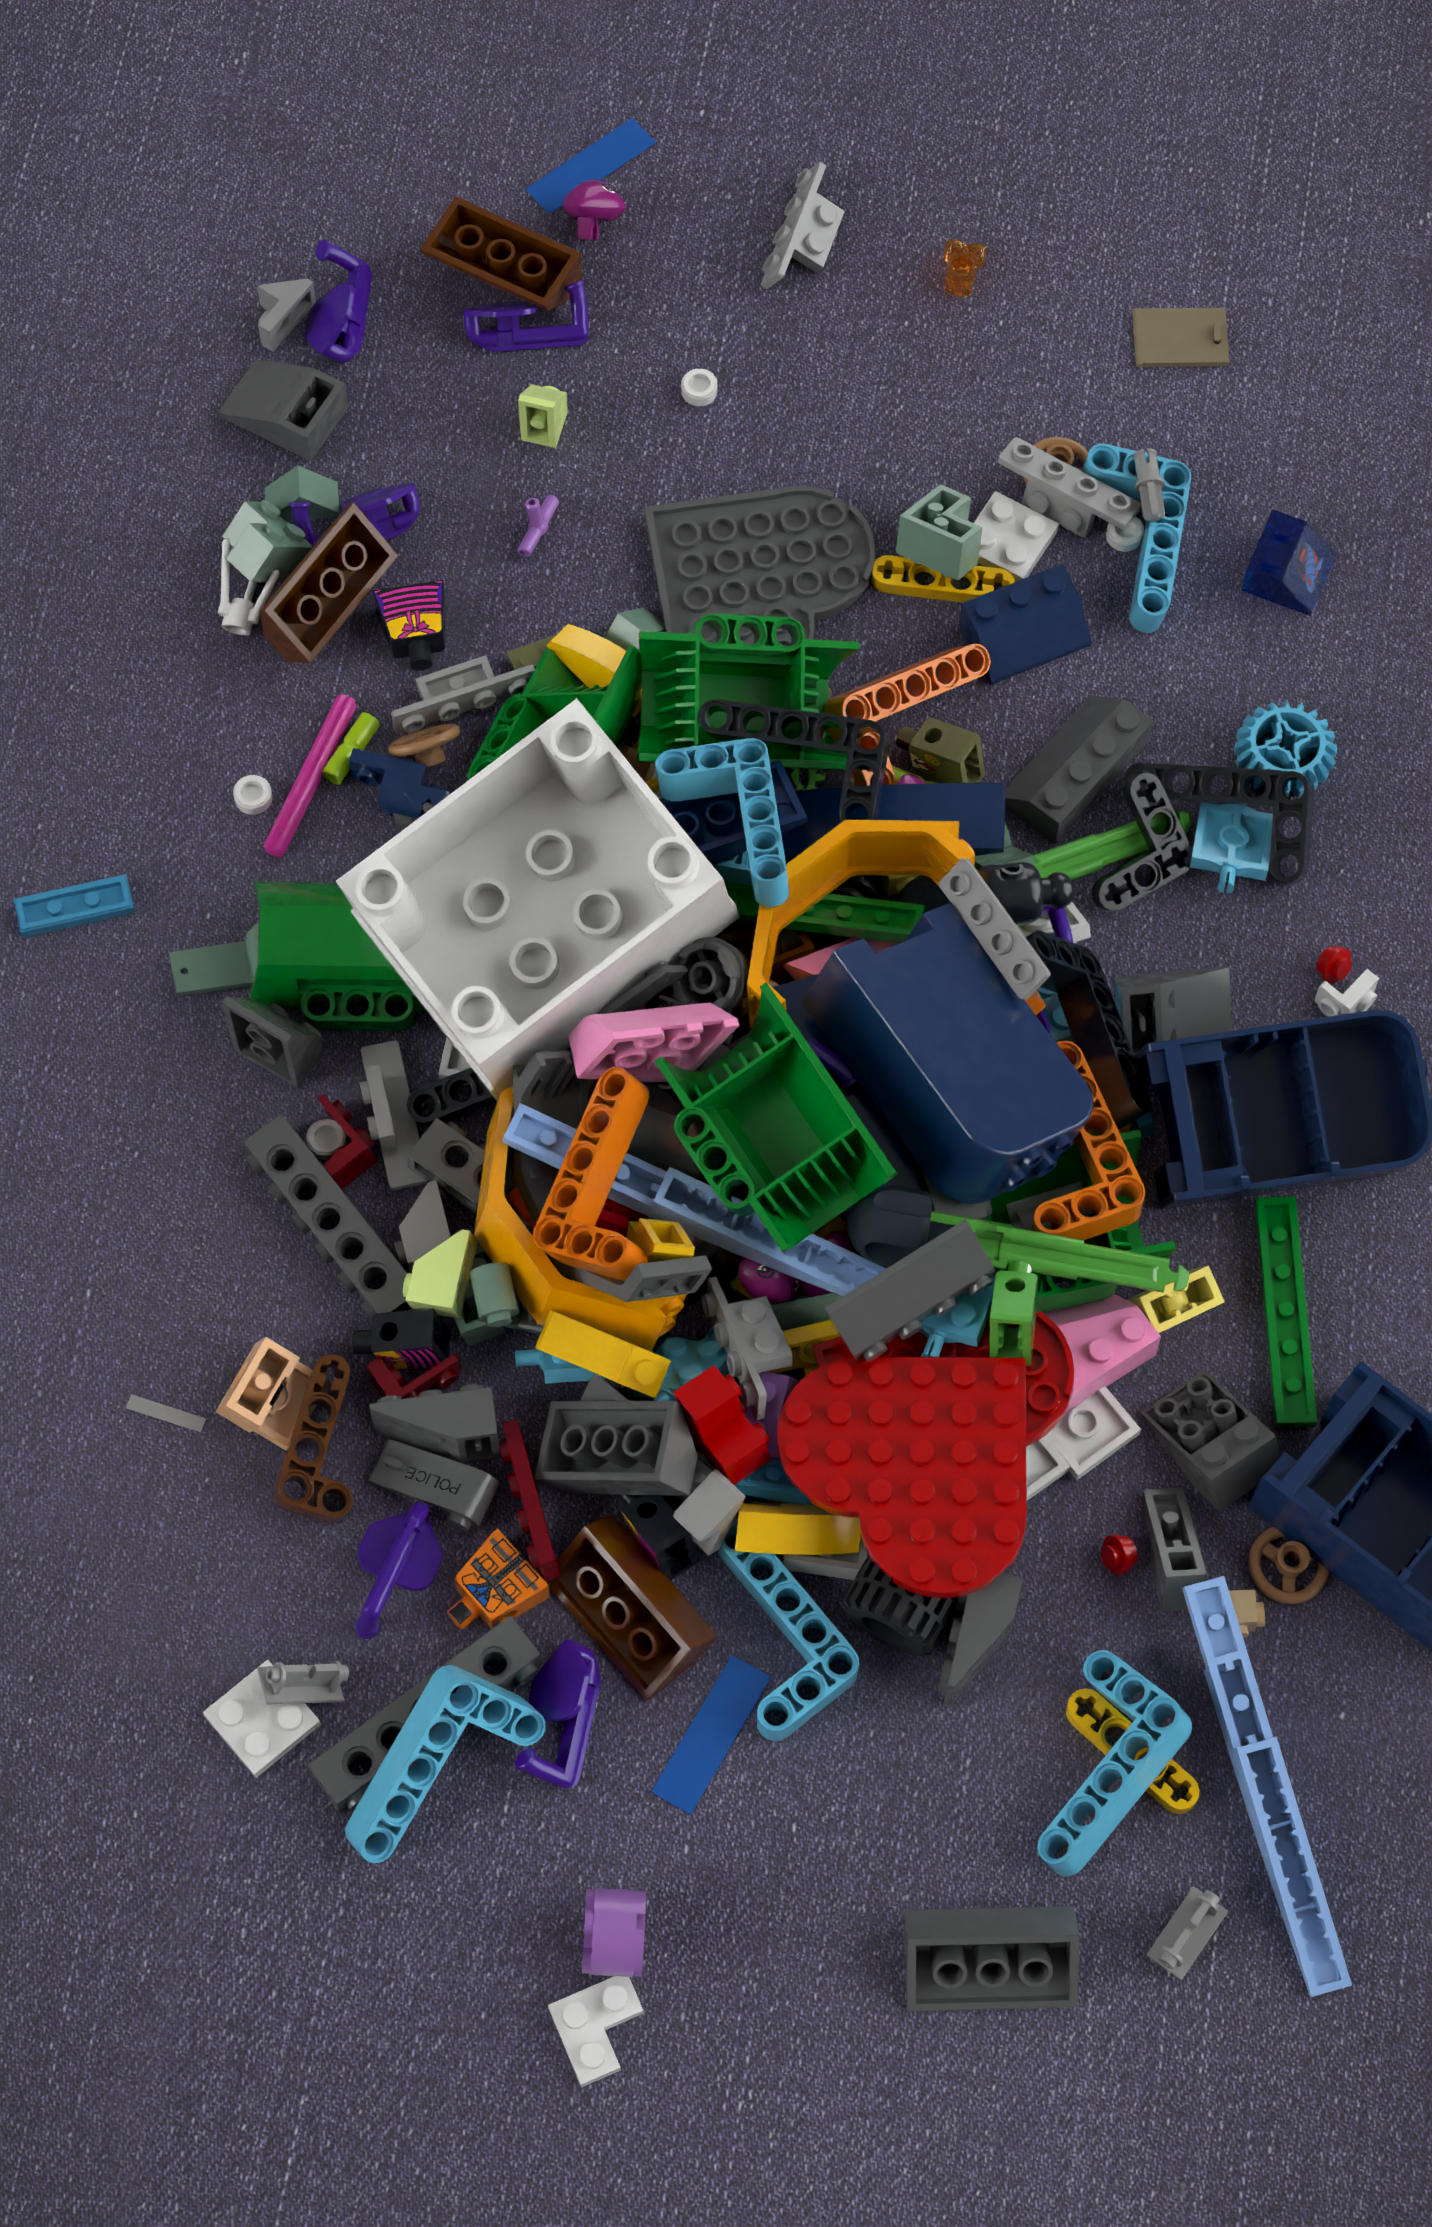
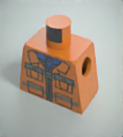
(496, 1585)

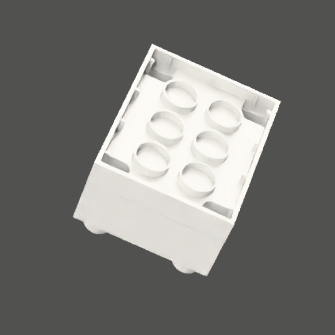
(536, 895)

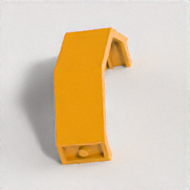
(845, 852)
(535, 1276)

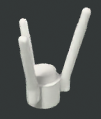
(241, 613)

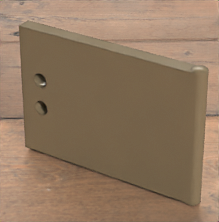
(1180, 337)

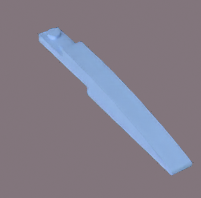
(697, 1209)
(1266, 1787)

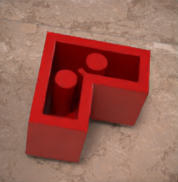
(720, 1425)

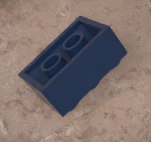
(1027, 623)

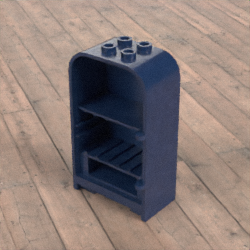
(952, 1057)
(1288, 1106)
(1364, 1498)

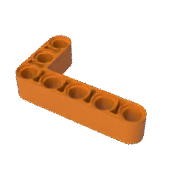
(894, 696)
(585, 1179)
(1107, 1183)

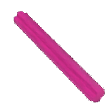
(309, 776)

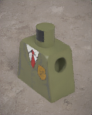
(943, 752)

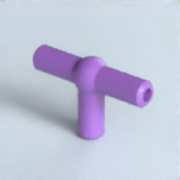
(538, 522)

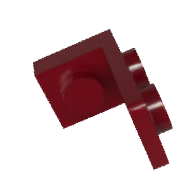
(351, 1160)
(390, 1382)

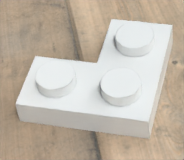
(583, 2022)

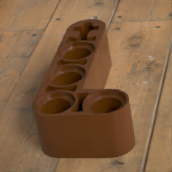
(318, 1436)

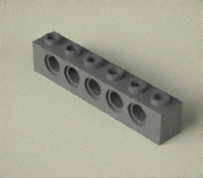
(280, 1142)
(461, 1183)
(331, 1769)

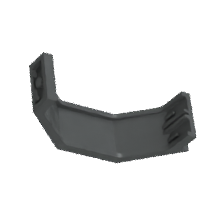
(553, 1089)

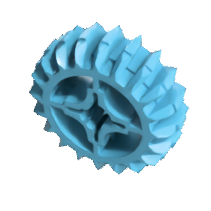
(1293, 731)

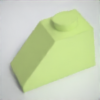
(542, 414)
(442, 1276)

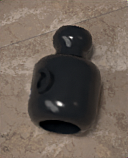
(1024, 891)

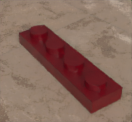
(532, 1515)

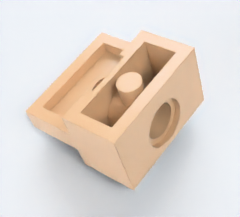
(255, 1385)

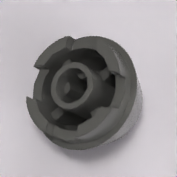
(714, 974)

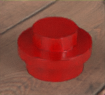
(1334, 963)
(1118, 1554)

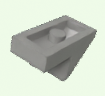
(285, 307)
(710, 1511)

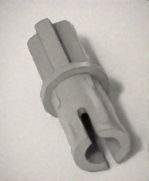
(1149, 485)

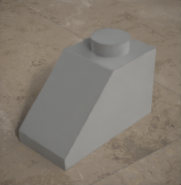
(422, 1227)

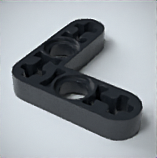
(1159, 847)

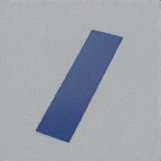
(591, 163)
(711, 1734)

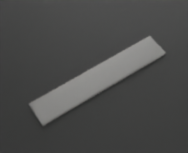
(166, 1413)

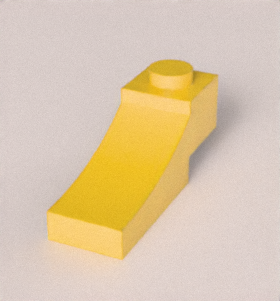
(603, 1354)

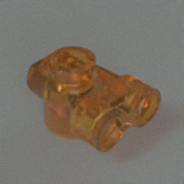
(962, 266)

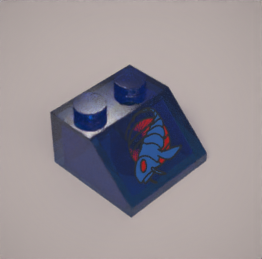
(1289, 564)

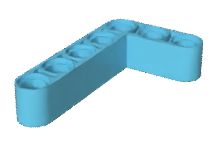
(1167, 532)
(728, 769)
(793, 1625)
(432, 1751)
(1117, 1764)

